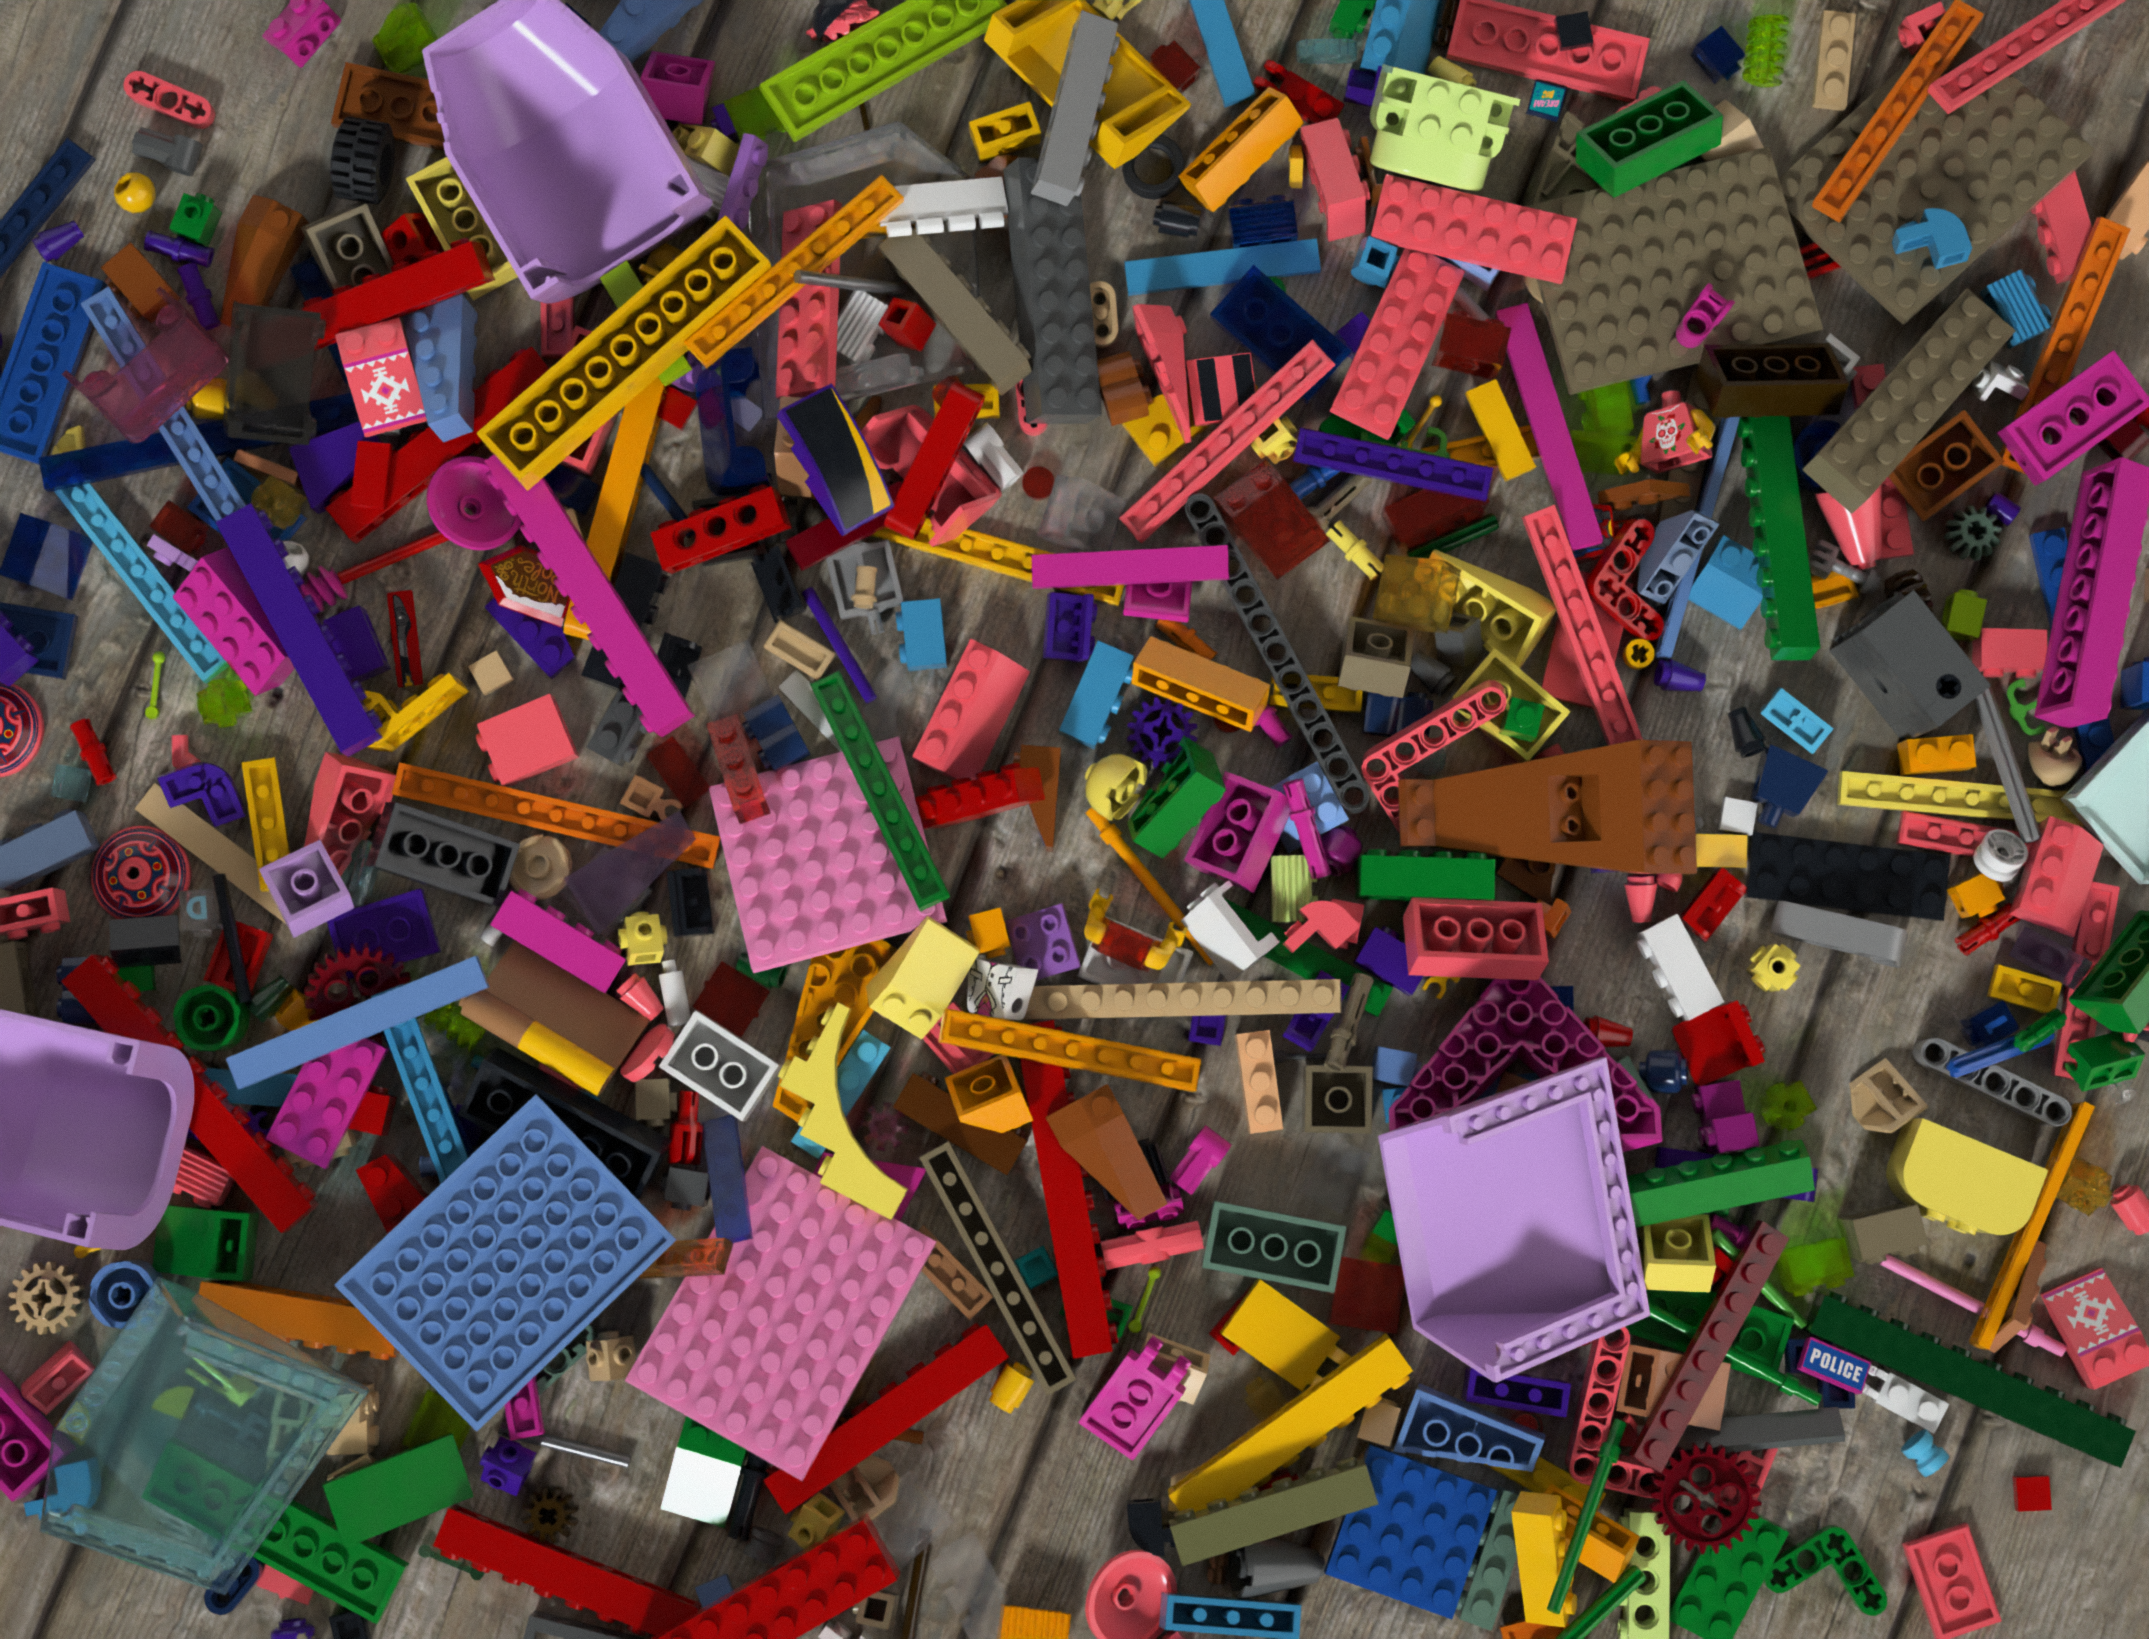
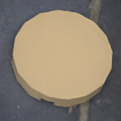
(541, 866)

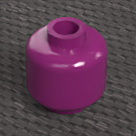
(1341, 849)

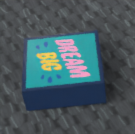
(1546, 101)

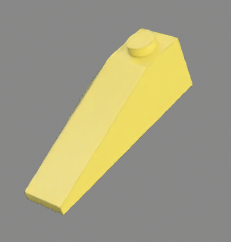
(1509, 613)

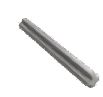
(2007, 766)

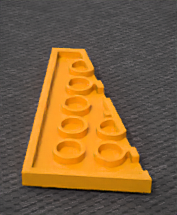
(832, 980)

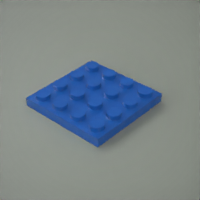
(1418, 1535)

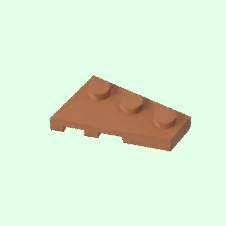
(2018, 1312)

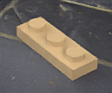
(1833, 60)

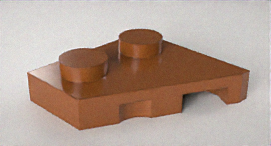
(1642, 493)

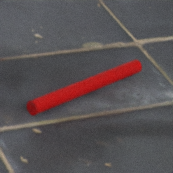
(391, 557)

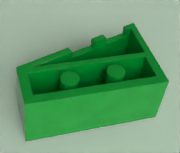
(1178, 801)

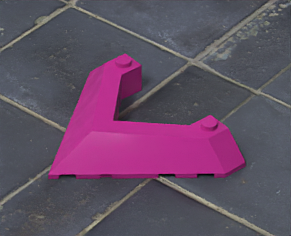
(1529, 1024)

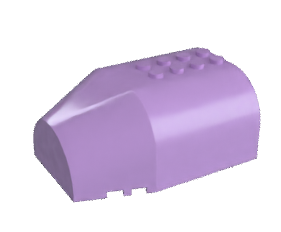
(558, 145)
(88, 1131)

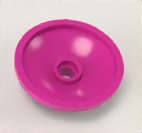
(463, 485)

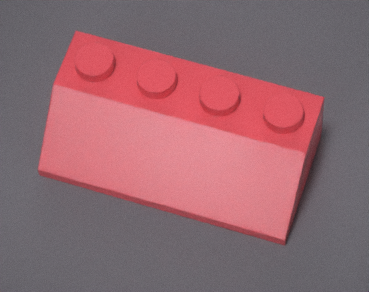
(971, 712)

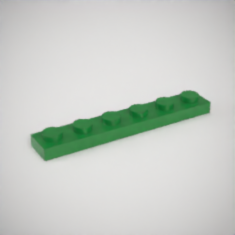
(1309, 959)

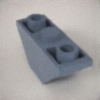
(1672, 553)

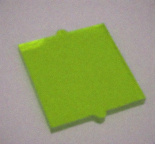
(434, 1420)

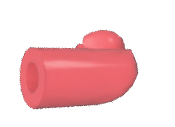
(180, 752)

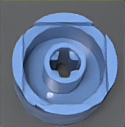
(110, 1286)

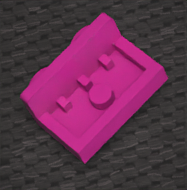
(302, 29)

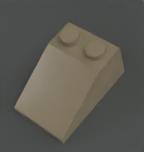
(348, 246)

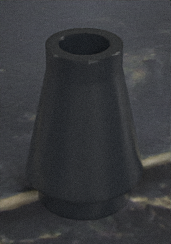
(1746, 734)

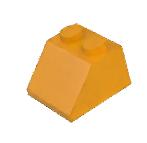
(989, 1096)

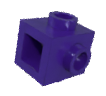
(507, 1465)

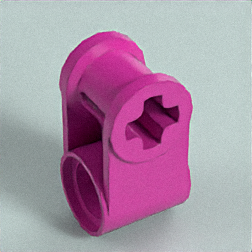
(1705, 313)

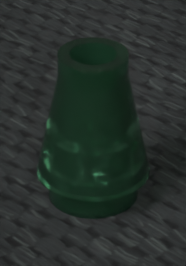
(269, 998)

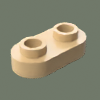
(1105, 314)

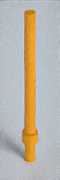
(1111, 835)

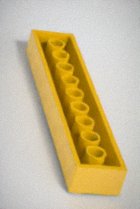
(622, 354)

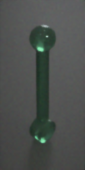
(425, 1552)

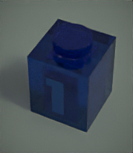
(1719, 55)
(1988, 1024)

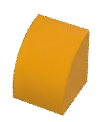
(293, 1012)

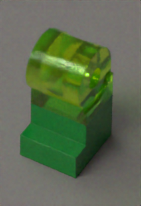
(1381, 1240)

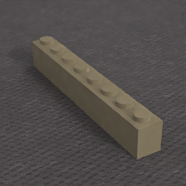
(998, 1268)

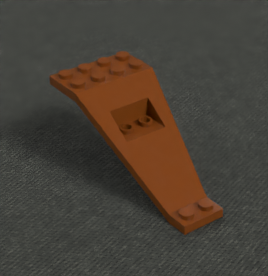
(1623, 808)

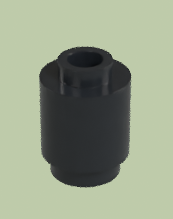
(1177, 219)

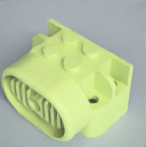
(1437, 128)

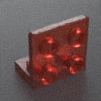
(1367, 1296)

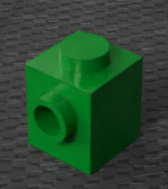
(196, 219)

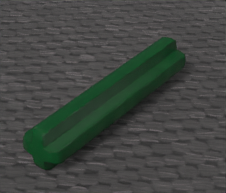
(1456, 537)

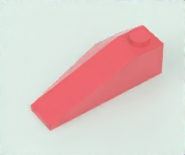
(1163, 345)
(346, 804)

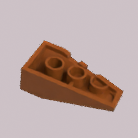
(261, 252)
(1106, 1147)

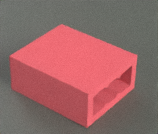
(526, 741)

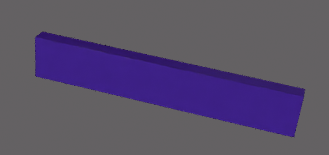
(1393, 464)

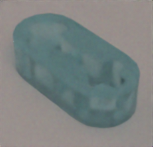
(1326, 51)

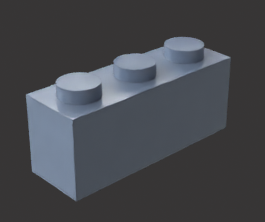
(45, 848)

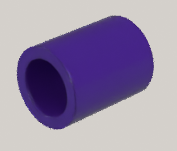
(2002, 507)

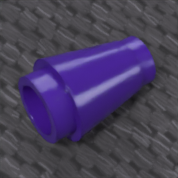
(57, 240)
(1678, 677)

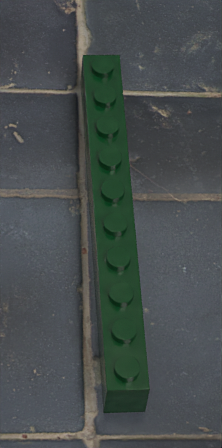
(1970, 1380)

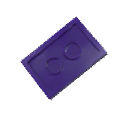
(396, 923)

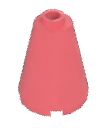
(1857, 532)

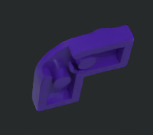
(205, 782)

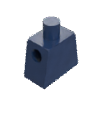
(1784, 784)

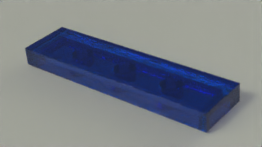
(727, 1179)

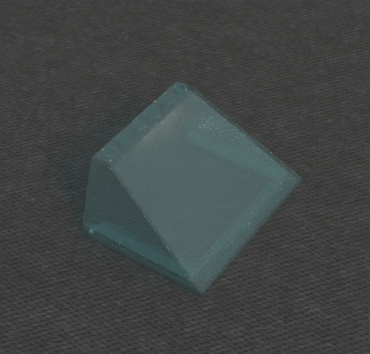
(191, 1439)

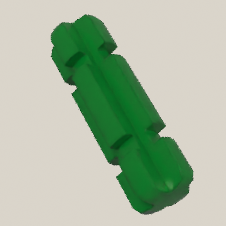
(2039, 1030)

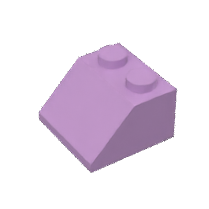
(307, 888)

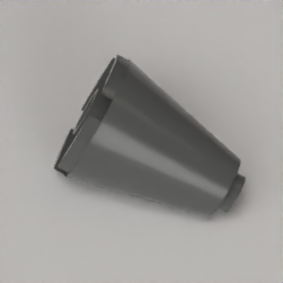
(1273, 1567)

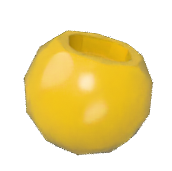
(135, 192)

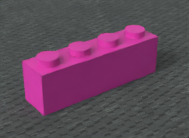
(557, 940)

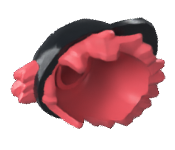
(838, 17)

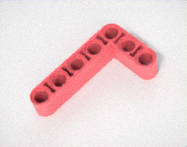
(1424, 745)
(1601, 1417)

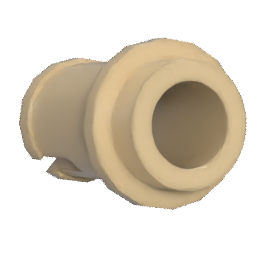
(865, 587)

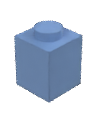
(1394, 1066)

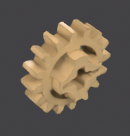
(50, 1285)

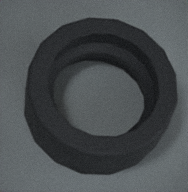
(1168, 186)

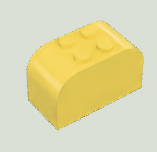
(1962, 1180)

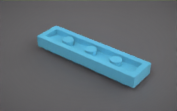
(853, 1078)

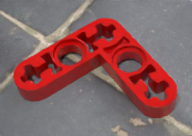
(1616, 578)

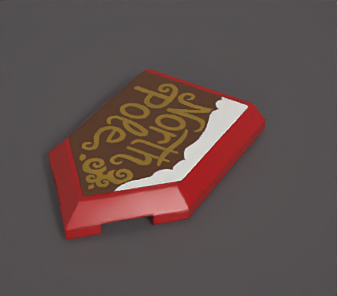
(525, 585)

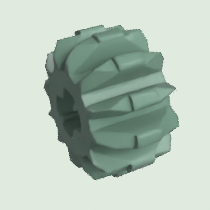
(1977, 523)

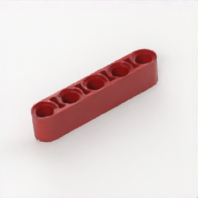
(934, 460)

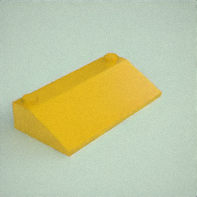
(1138, 99)

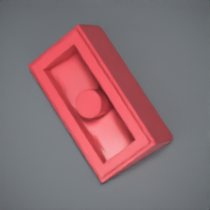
(57, 1378)

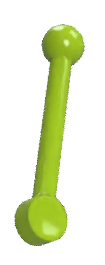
(152, 711)
(1135, 1324)

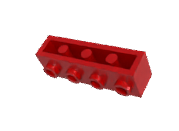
(981, 797)

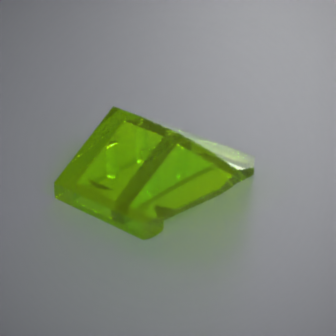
(404, 37)

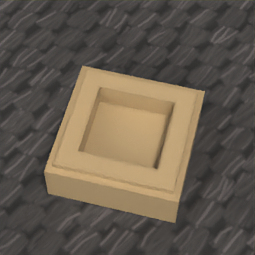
(491, 673)

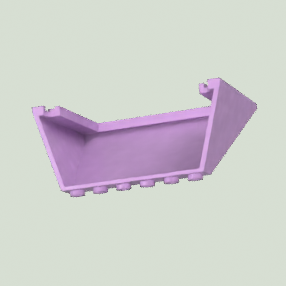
(1517, 1222)

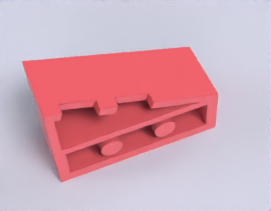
(1335, 178)

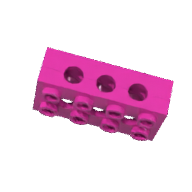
(2069, 441)

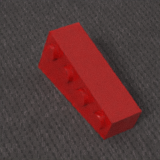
(391, 1189)

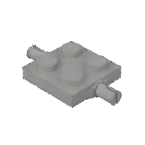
(843, 578)

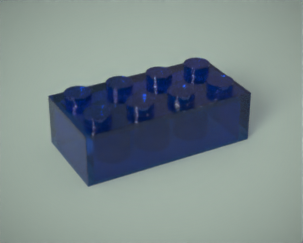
(1274, 326)

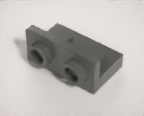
(618, 731)

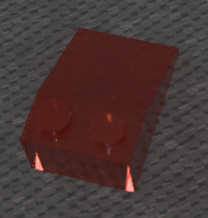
(1270, 519)

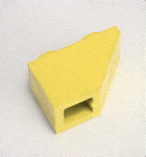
(707, 146)

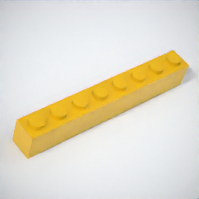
(1295, 1427)

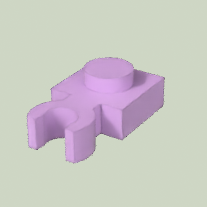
(168, 554)

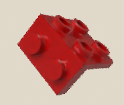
(1718, 1042)

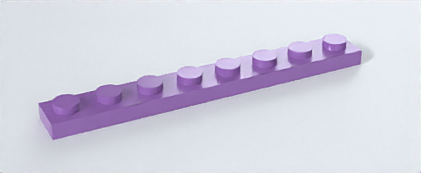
(736, 205)

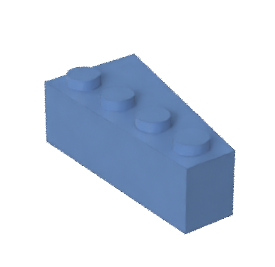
(639, 23)
(442, 356)
(1461, 1431)

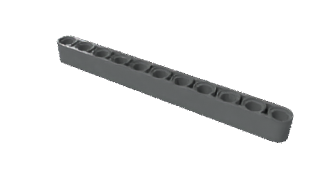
(1287, 665)

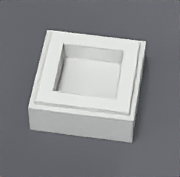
(1737, 816)

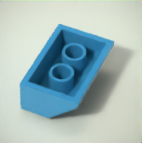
(1400, 35)

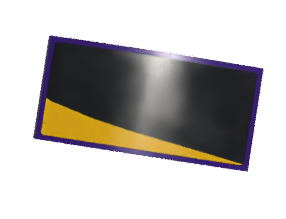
(836, 459)

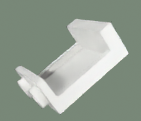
(1224, 934)

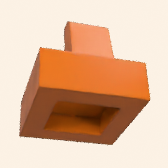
(1554, 916)

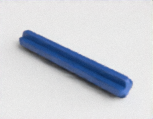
(1987, 1056)

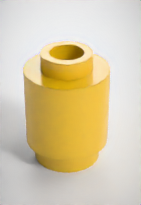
(1011, 1386)

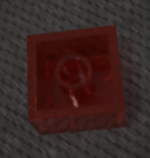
(1471, 345)

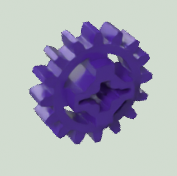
(1146, 730)

